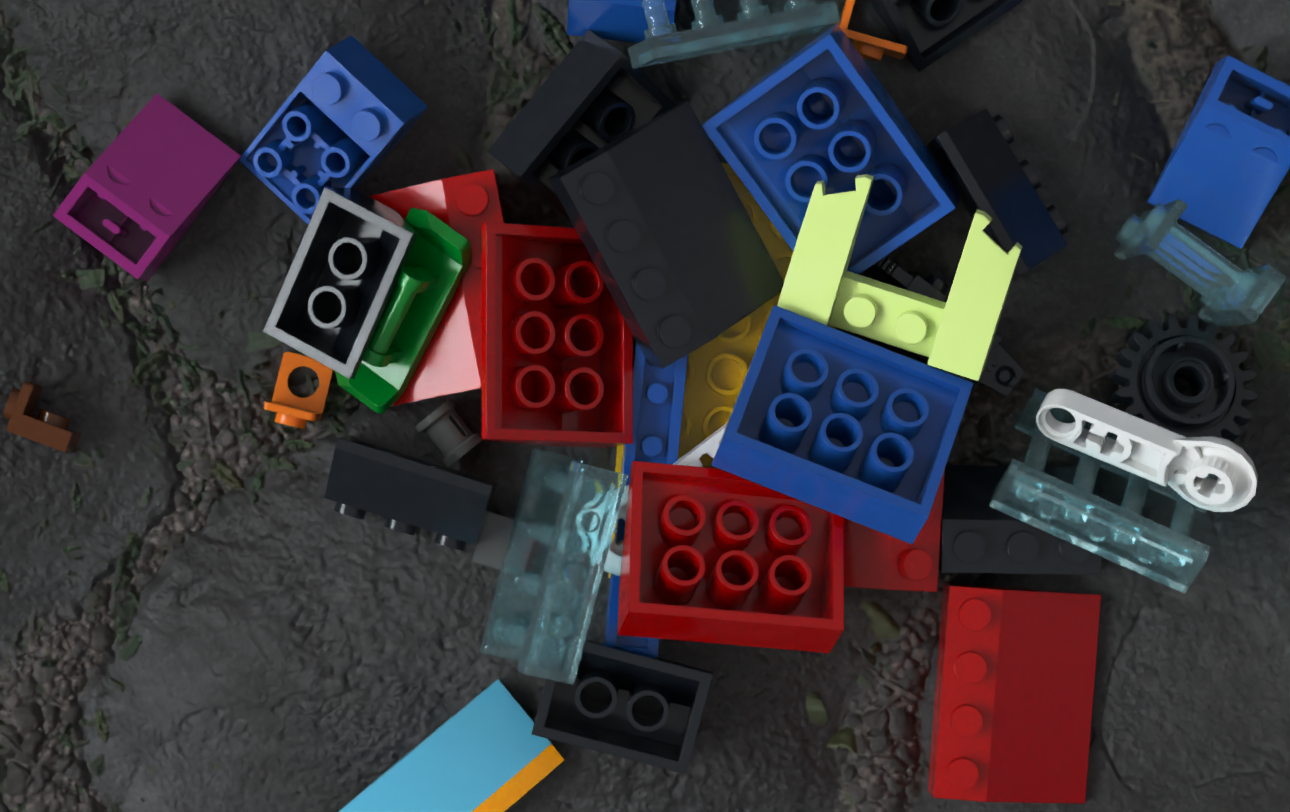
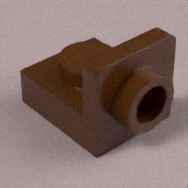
(47, 428)

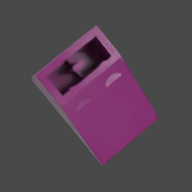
(147, 188)

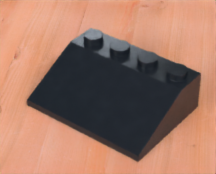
(668, 235)

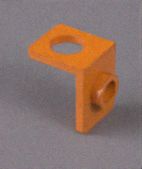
(866, 45)
(293, 409)

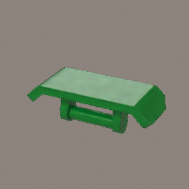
(412, 312)

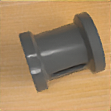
(448, 432)

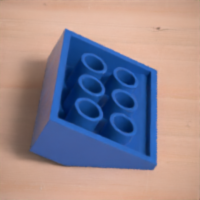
(829, 122)
(843, 425)

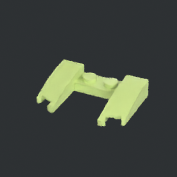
(950, 333)

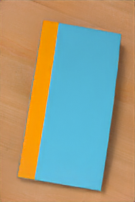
(469, 764)

